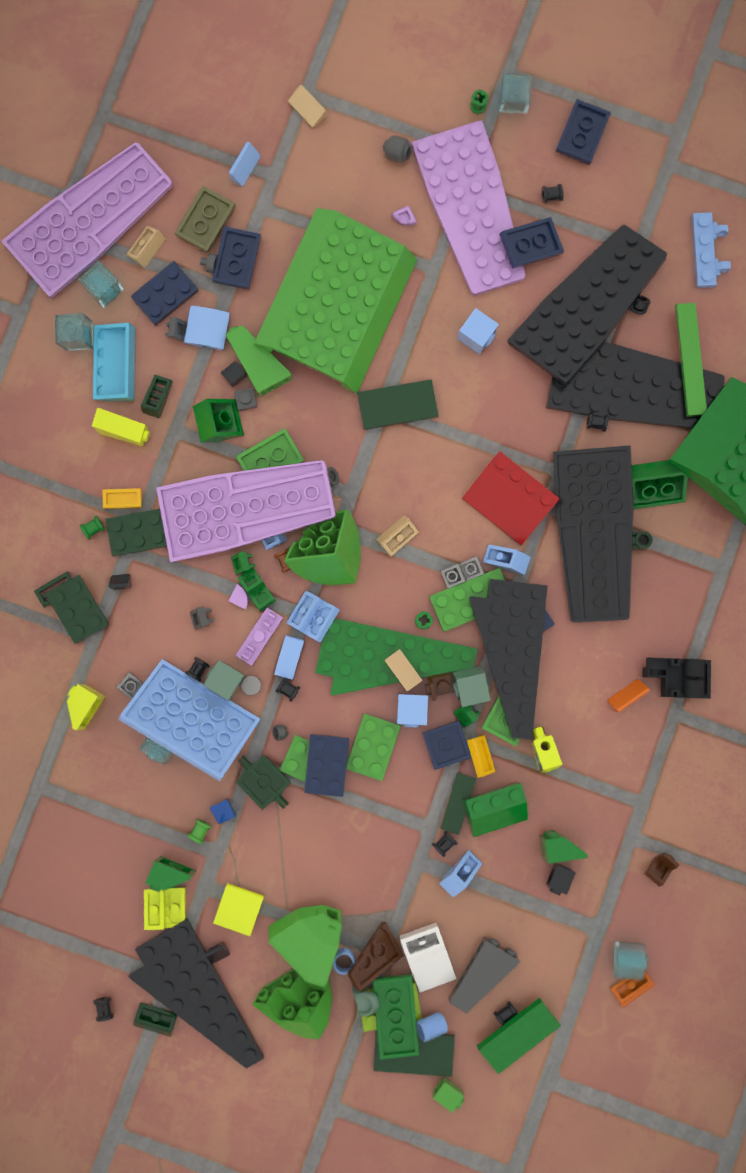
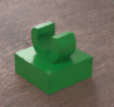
(240, 562)
(466, 715)

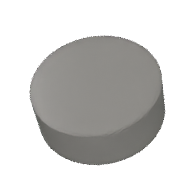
(251, 685)

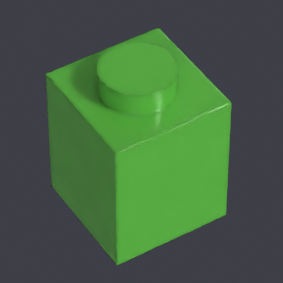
(448, 1094)

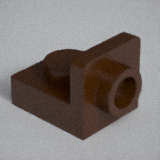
(439, 685)

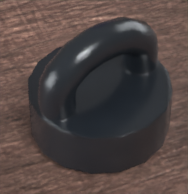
(642, 303)

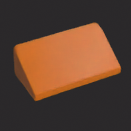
(628, 695)
(630, 989)

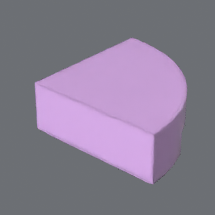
(404, 217)
(239, 597)

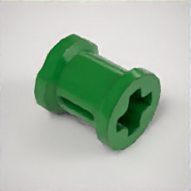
(480, 101)
(92, 527)
(418, 623)

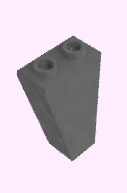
(482, 973)

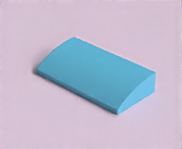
(114, 362)

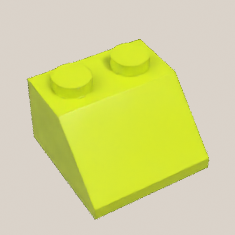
(83, 704)

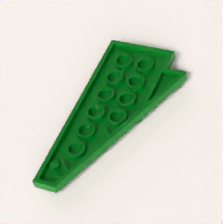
(357, 654)

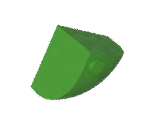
(327, 551)

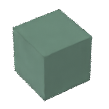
(224, 680)
(471, 686)

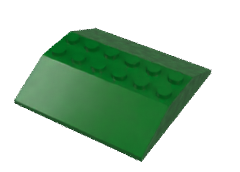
(716, 449)

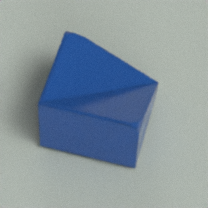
(223, 811)

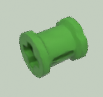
(199, 831)

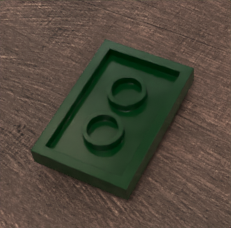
(136, 532)
(77, 609)

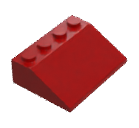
(510, 498)

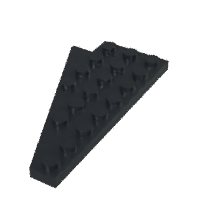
(512, 638)
(192, 989)

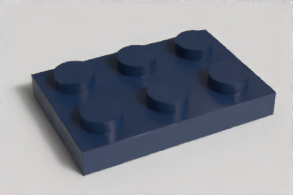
(583, 131)
(531, 242)
(236, 258)
(164, 293)
(326, 765)

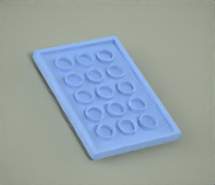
(189, 720)

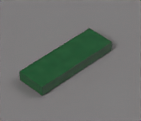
(455, 810)

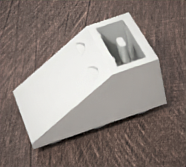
(427, 957)

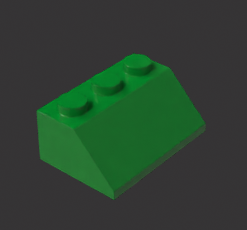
(658, 484)
(496, 809)

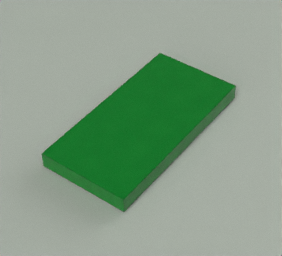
(396, 1017)
(518, 1035)

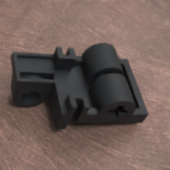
(681, 676)

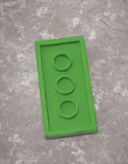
(453, 604)

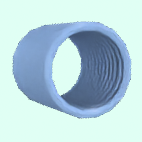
(343, 951)
(431, 1026)

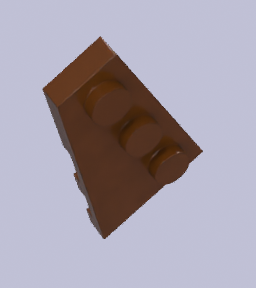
(375, 958)

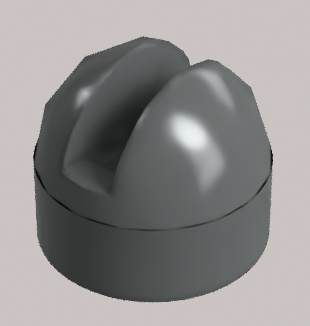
(279, 732)

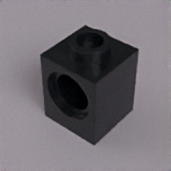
(560, 879)

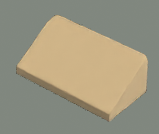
(307, 106)
(146, 246)
(397, 535)
(403, 670)

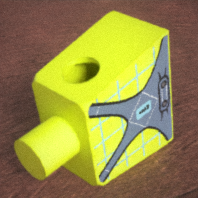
(549, 759)

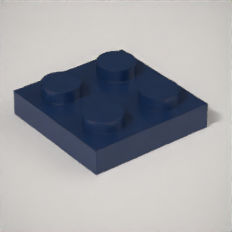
(446, 745)

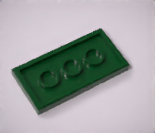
(397, 404)
(433, 1059)

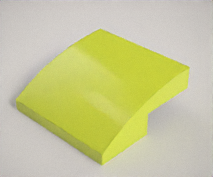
(164, 908)
(238, 909)

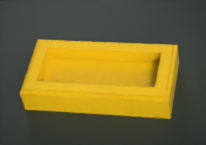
(122, 498)
(481, 756)

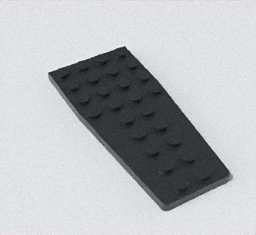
(588, 304)
(630, 388)
(596, 530)

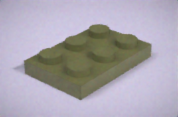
(205, 219)

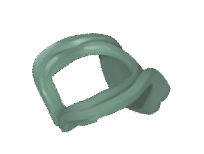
(366, 1002)

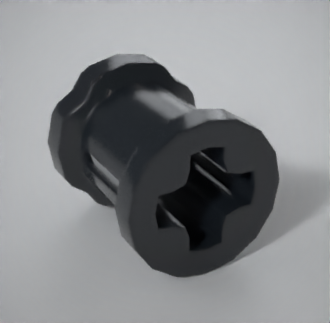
(552, 193)
(597, 422)
(197, 669)
(287, 689)
(444, 844)
(506, 1013)
(103, 1016)

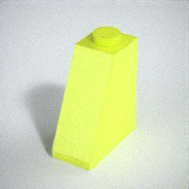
(120, 427)

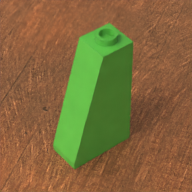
(259, 364)

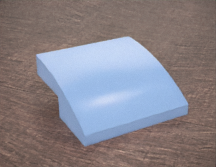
(206, 327)
(313, 616)

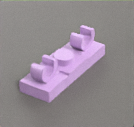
(259, 636)

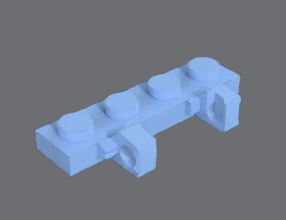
(706, 264)

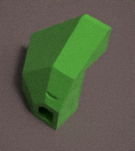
(308, 941)
(296, 1004)

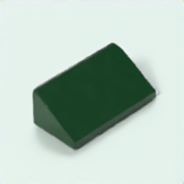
(155, 1019)

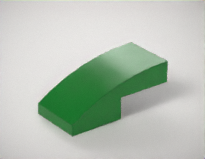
(256, 589)

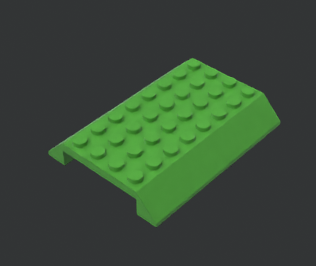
(337, 298)

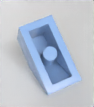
(506, 559)
(460, 874)

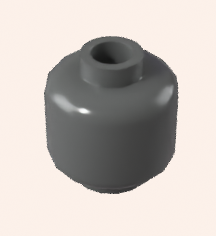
(397, 149)

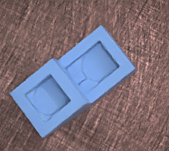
(289, 657)

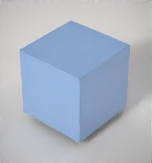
(478, 331)
(412, 710)

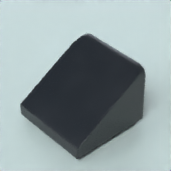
(234, 374)
(120, 582)
(217, 952)

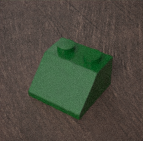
(217, 420)
(558, 848)
(167, 874)

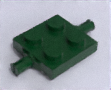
(263, 782)

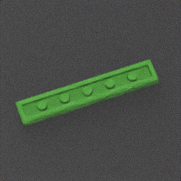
(690, 359)

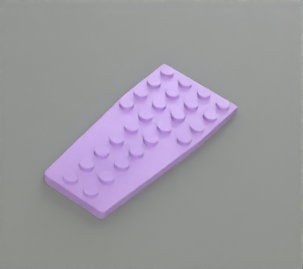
(469, 203)
(87, 219)
(243, 507)

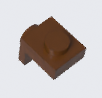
(661, 868)

